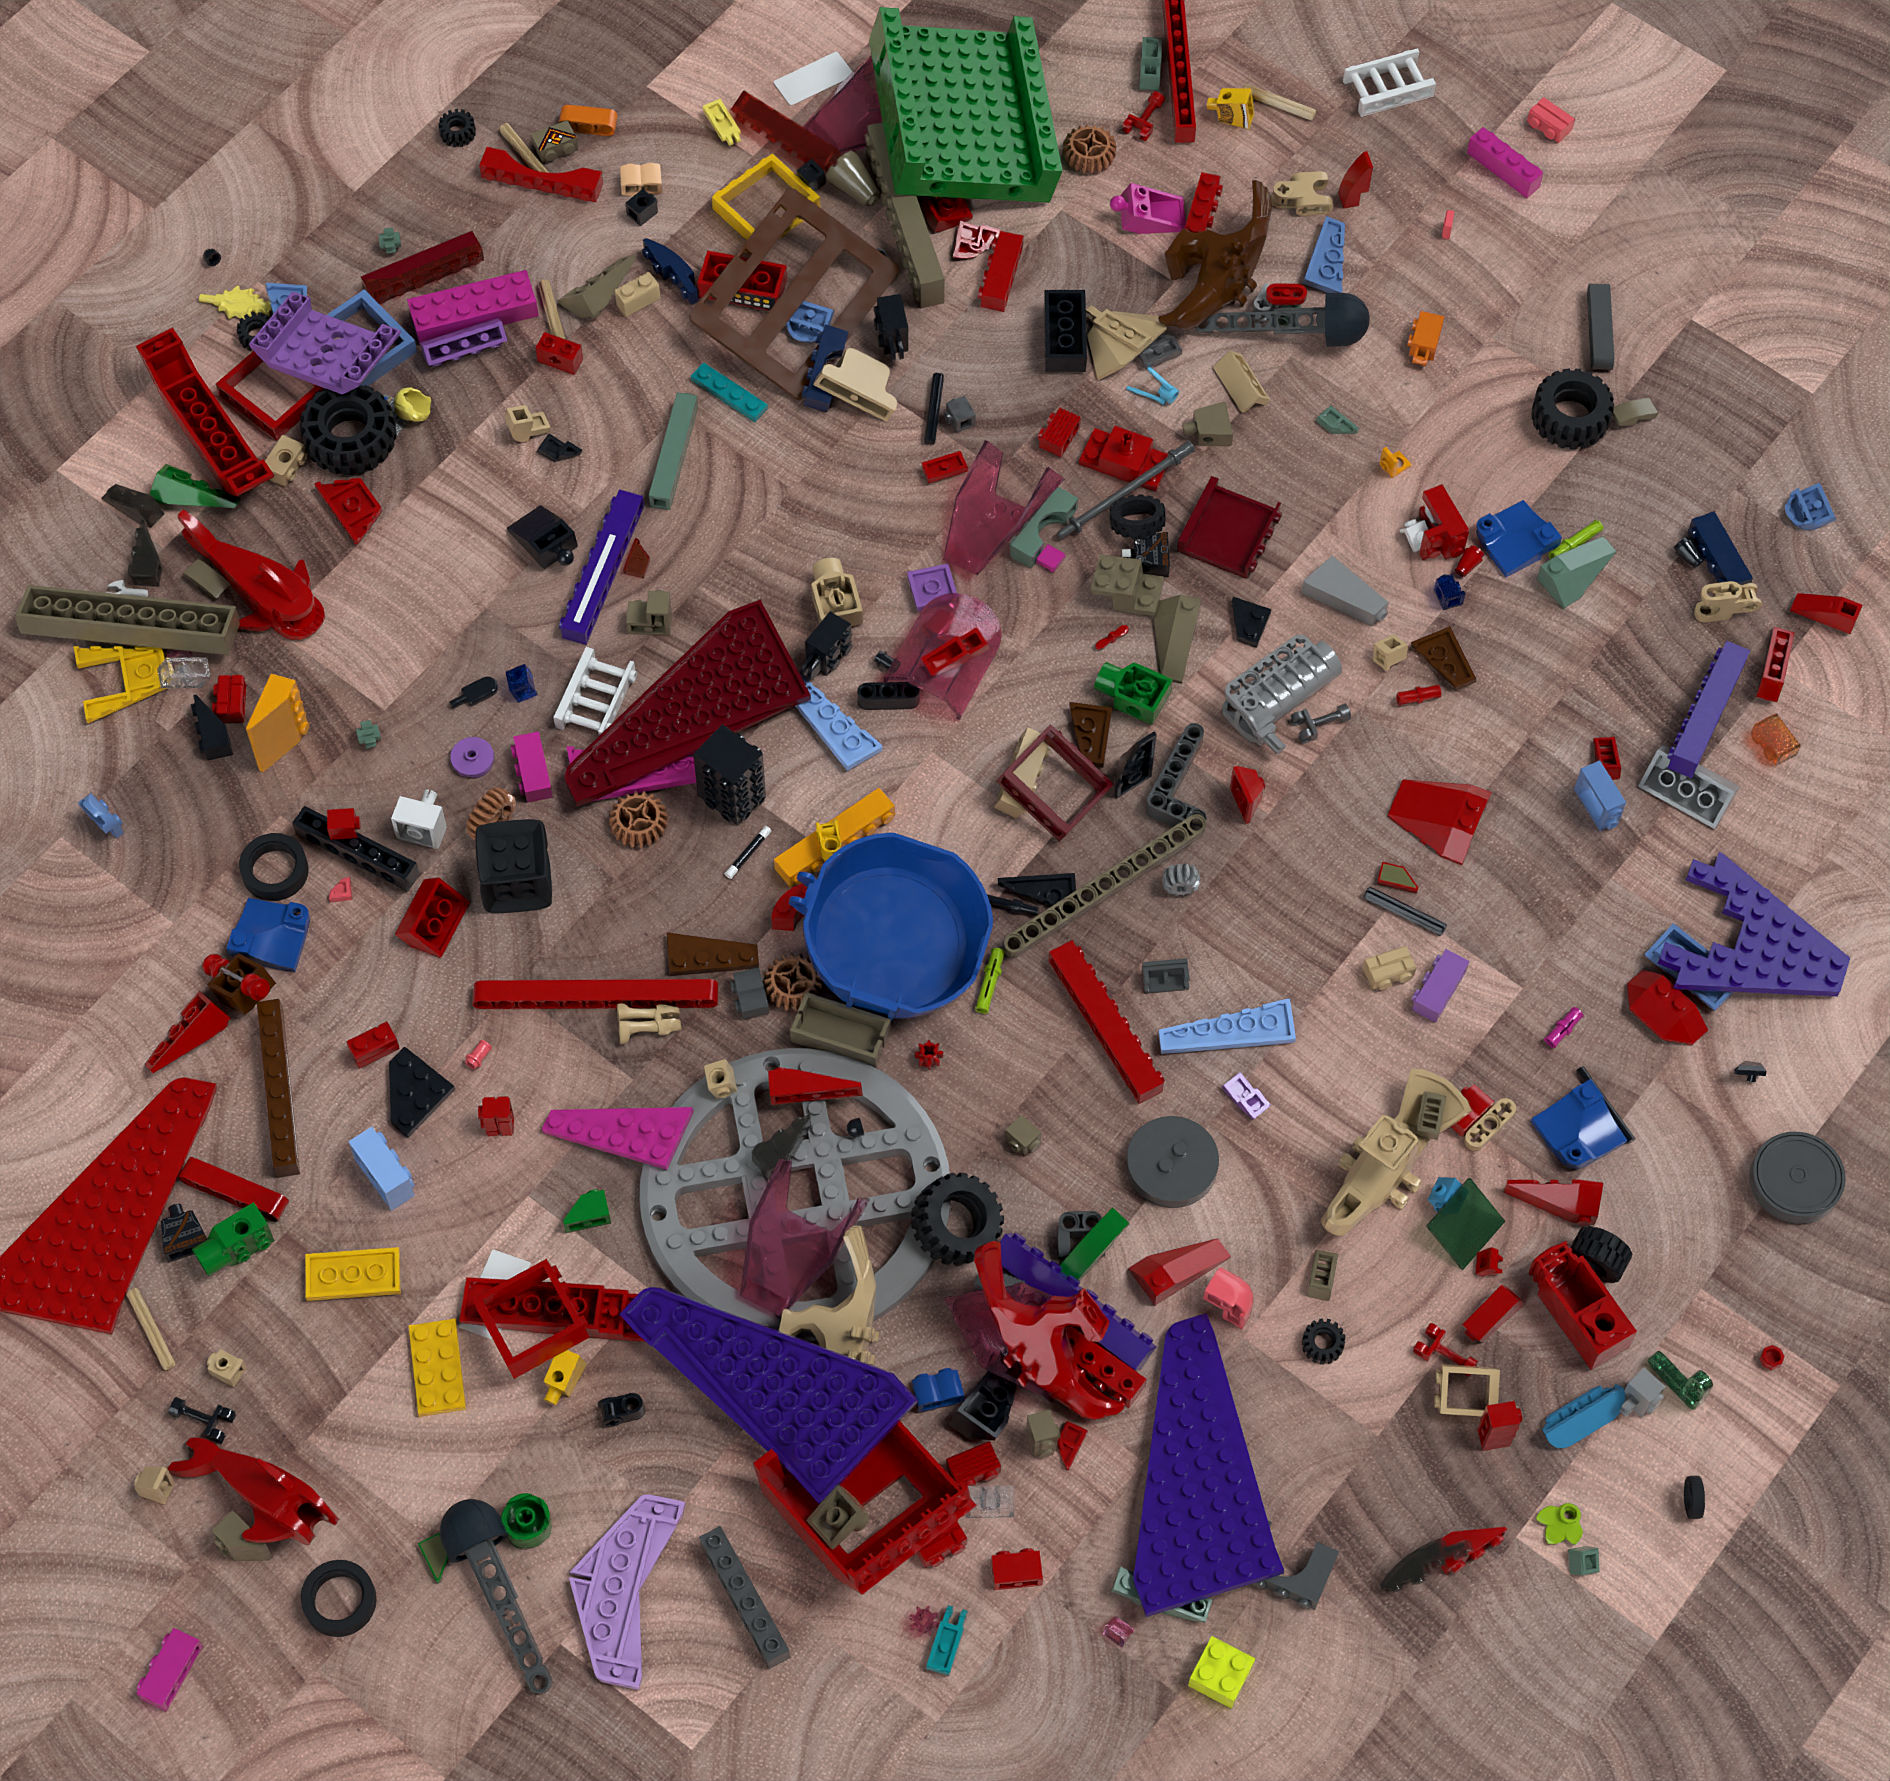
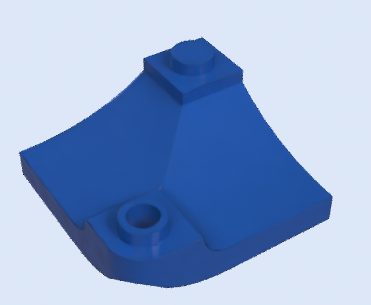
(1516, 537)
(270, 934)
(1580, 1127)

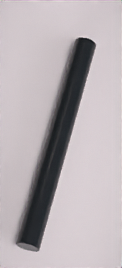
(1585, 1076)

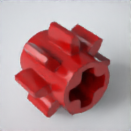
(929, 1060)

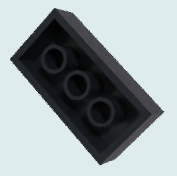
(1065, 331)

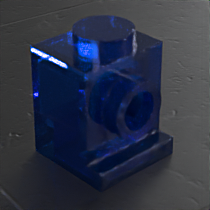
(1448, 592)
(521, 683)

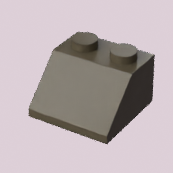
(231, 1542)

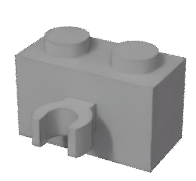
(1642, 1394)

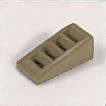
(1427, 1132)
(1317, 1288)

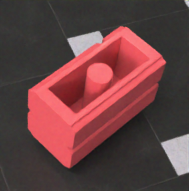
(1550, 120)

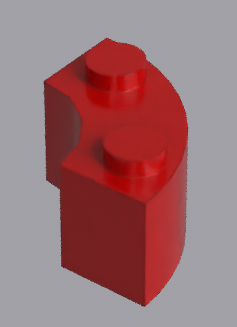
(784, 915)

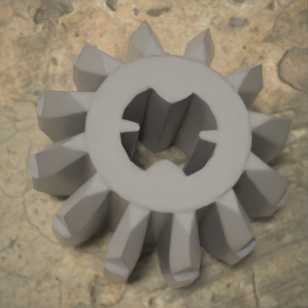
(1181, 879)

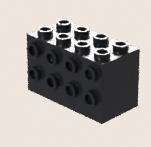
(730, 775)

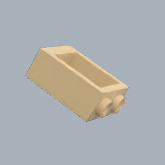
(1441, 1378)

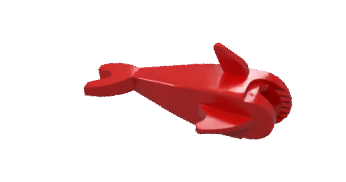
(271, 590)
(279, 1500)

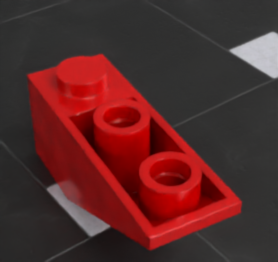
(1828, 610)
(1480, 1541)

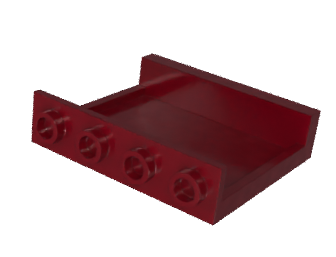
(1228, 529)

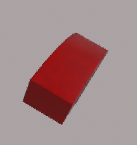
(1356, 181)
(955, 652)

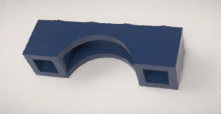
(831, 346)

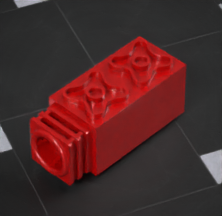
(1581, 1305)

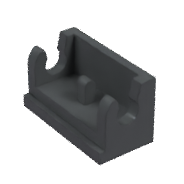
(1165, 976)

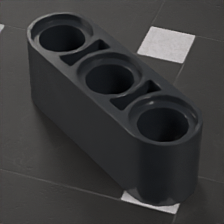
(878, 701)

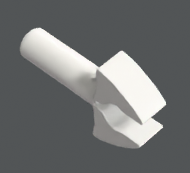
(119, 586)

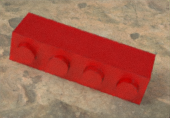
(1001, 271)

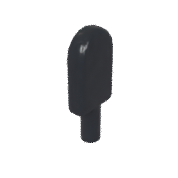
(476, 692)

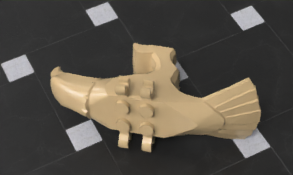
(1390, 1154)
(848, 1325)

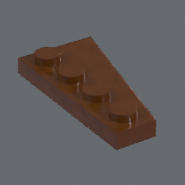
(708, 955)

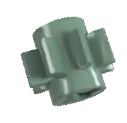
(389, 240)
(368, 734)

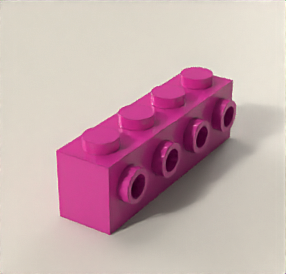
(1505, 162)

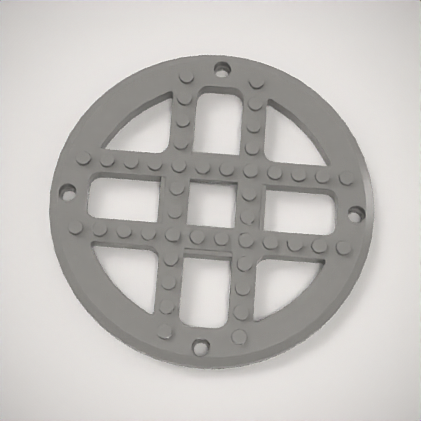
(911, 1136)

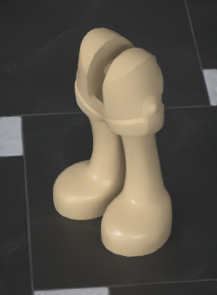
(663, 1023)

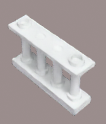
(1392, 98)
(581, 680)

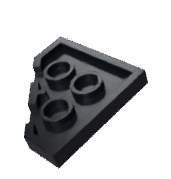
(414, 1091)

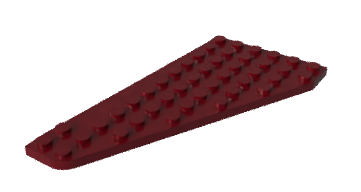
(726, 678)

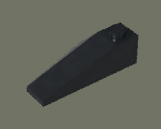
(1135, 765)

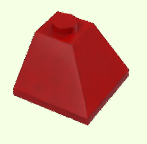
(1247, 790)

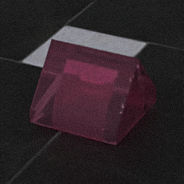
(1118, 1631)

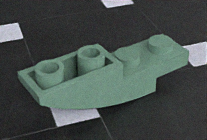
(1194, 1611)

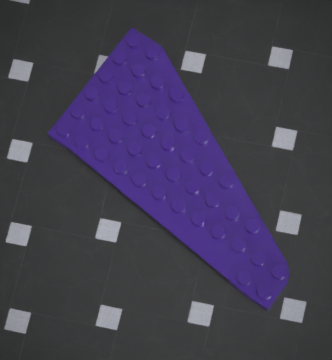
(786, 1393)
(1201, 1498)

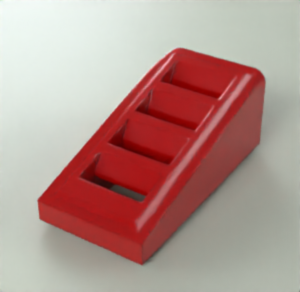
(1614, 768)

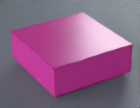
(1050, 558)

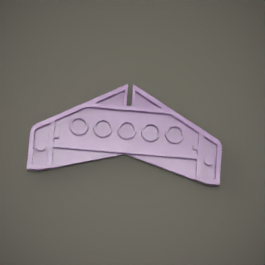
(617, 1572)

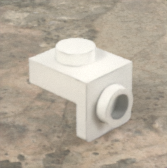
(1414, 533)

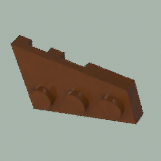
(1446, 657)
(1091, 730)

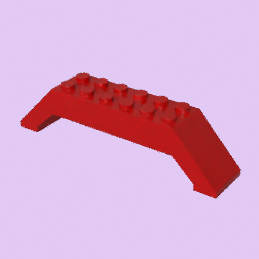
(201, 415)

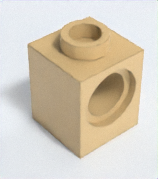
(716, 1072)

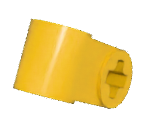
(828, 837)

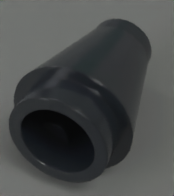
(1688, 551)

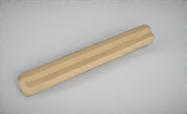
(1281, 102)
(521, 148)
(551, 308)
(150, 1329)

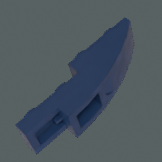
(671, 266)

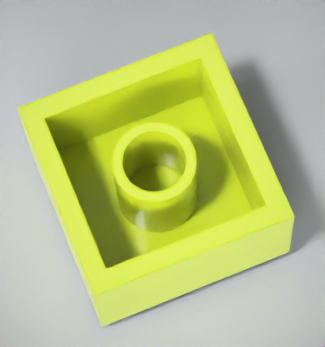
(1221, 1672)

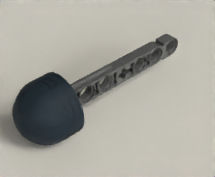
(1342, 320)
(471, 1532)

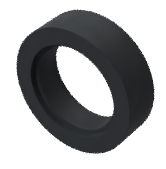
(268, 843)
(318, 1577)

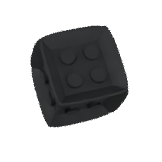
(513, 866)

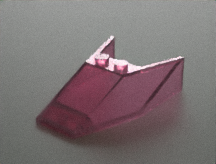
(848, 111)
(982, 519)
(786, 1250)

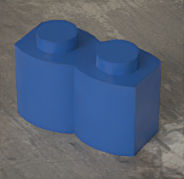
(937, 1390)

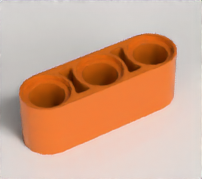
(589, 119)

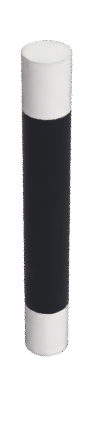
(745, 855)

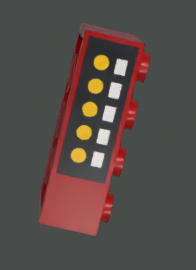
(760, 289)

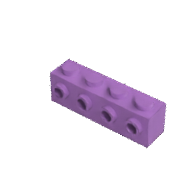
(463, 341)

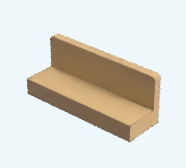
(1240, 381)

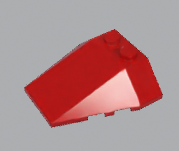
(1440, 814)

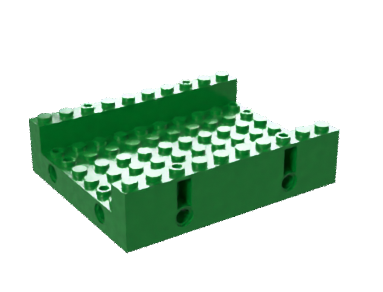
(965, 111)

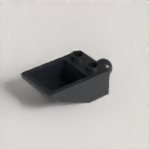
(545, 537)

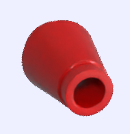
(1470, 559)

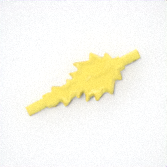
(238, 302)

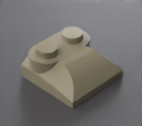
(838, 1517)

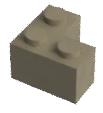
(651, 616)

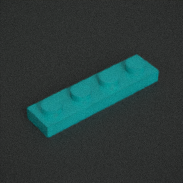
(729, 392)

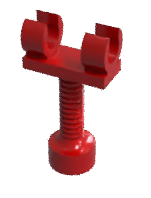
(1155, 100)
(1436, 1333)

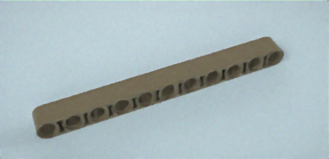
(1110, 876)

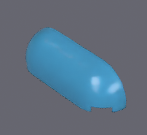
(1583, 1415)

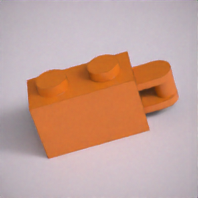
(1425, 338)

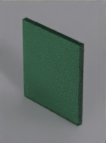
(1465, 1223)

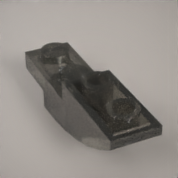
(1416, 1564)

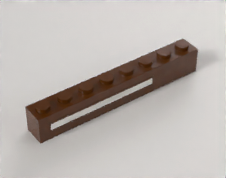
(278, 1088)

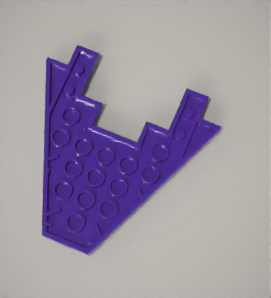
(1773, 948)

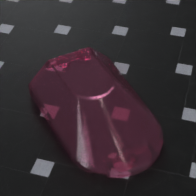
(937, 624)

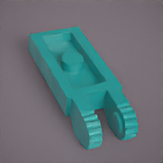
(946, 1643)

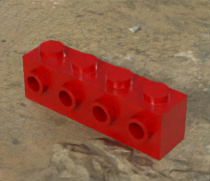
(1204, 203)
(1105, 1370)

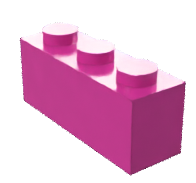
(531, 767)
(169, 1669)

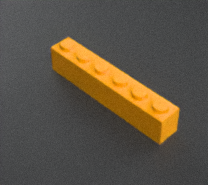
(854, 823)

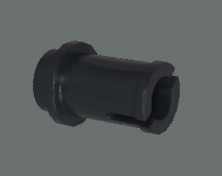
(883, 660)

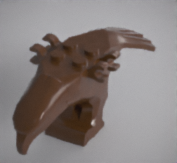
(1225, 264)

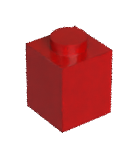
(342, 823)

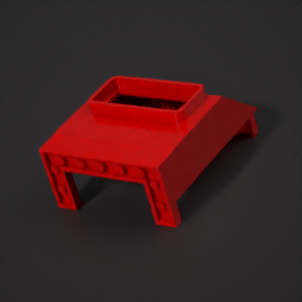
(894, 1457)

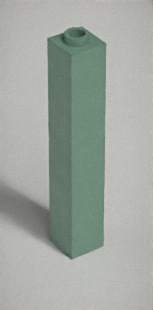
(673, 451)

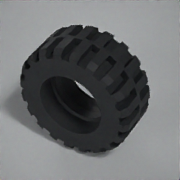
(1576, 387)
(930, 1226)

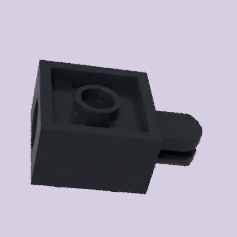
(891, 325)
(827, 646)

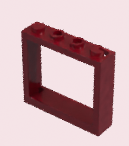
(1033, 804)

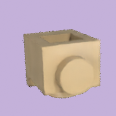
(1389, 651)
(231, 1372)

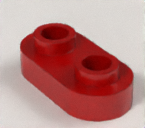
(1284, 294)

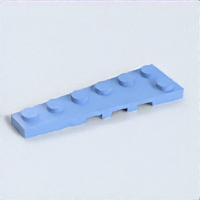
(837, 730)
(1247, 1028)

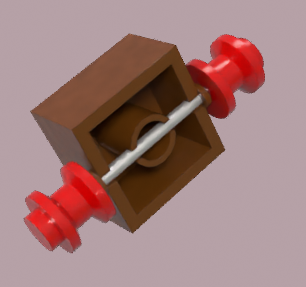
(238, 981)

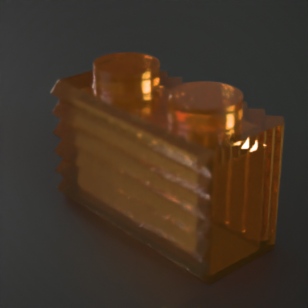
(1775, 739)

